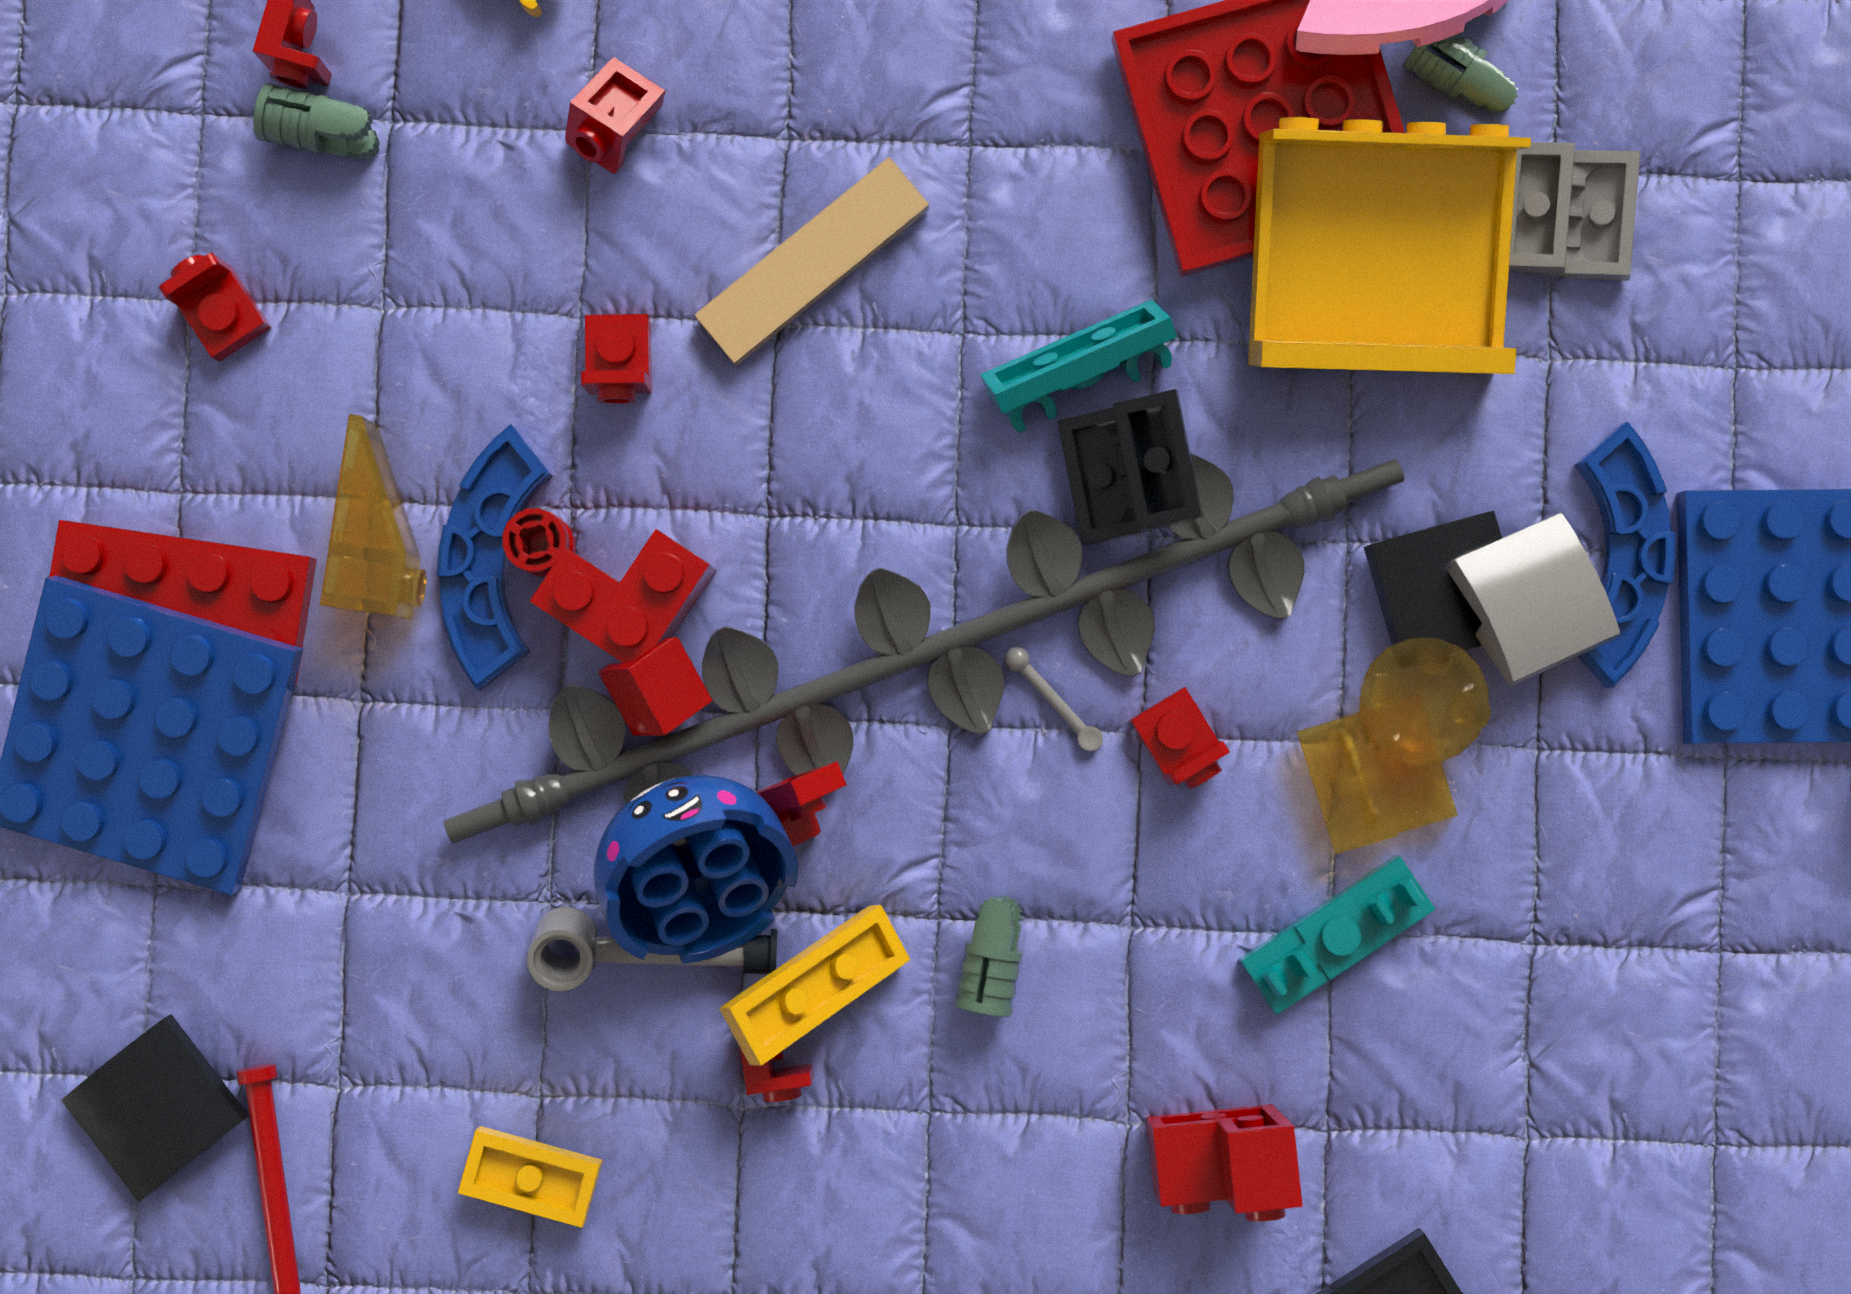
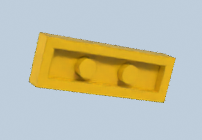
(814, 985)

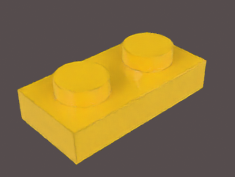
(530, 1176)

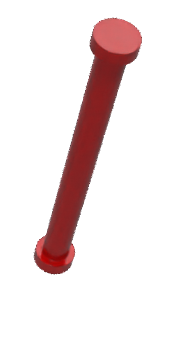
(271, 1176)

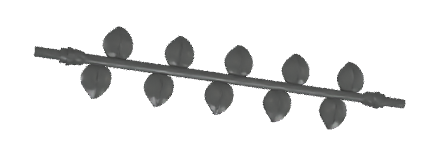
(893, 621)

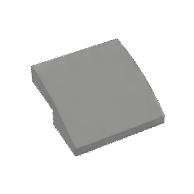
(1574, 212)
(1535, 599)

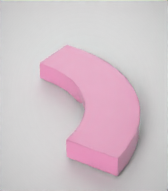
(1363, 25)

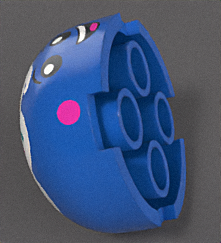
(692, 868)

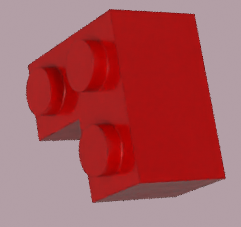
(627, 614)
(1227, 1156)

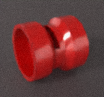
(544, 545)

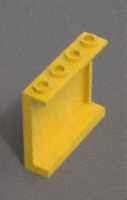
(1383, 247)

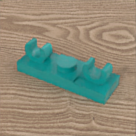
(1080, 360)
(1336, 934)

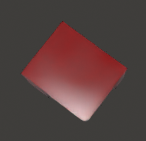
(656, 689)

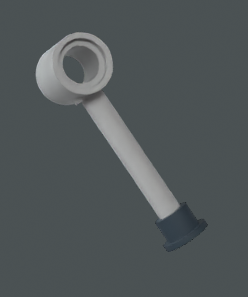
(575, 926)

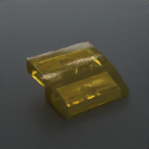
(1367, 791)

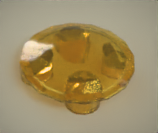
(1424, 700)

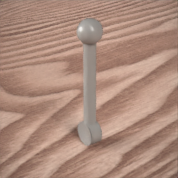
(1088, 737)

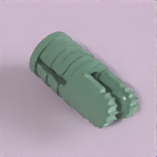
(1479, 81)
(313, 123)
(992, 959)

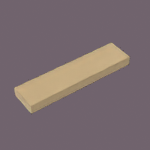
(812, 261)

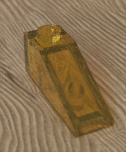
(371, 542)

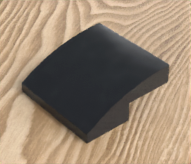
(1130, 468)
(1415, 582)
(154, 1107)

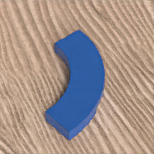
(1636, 543)
(474, 557)

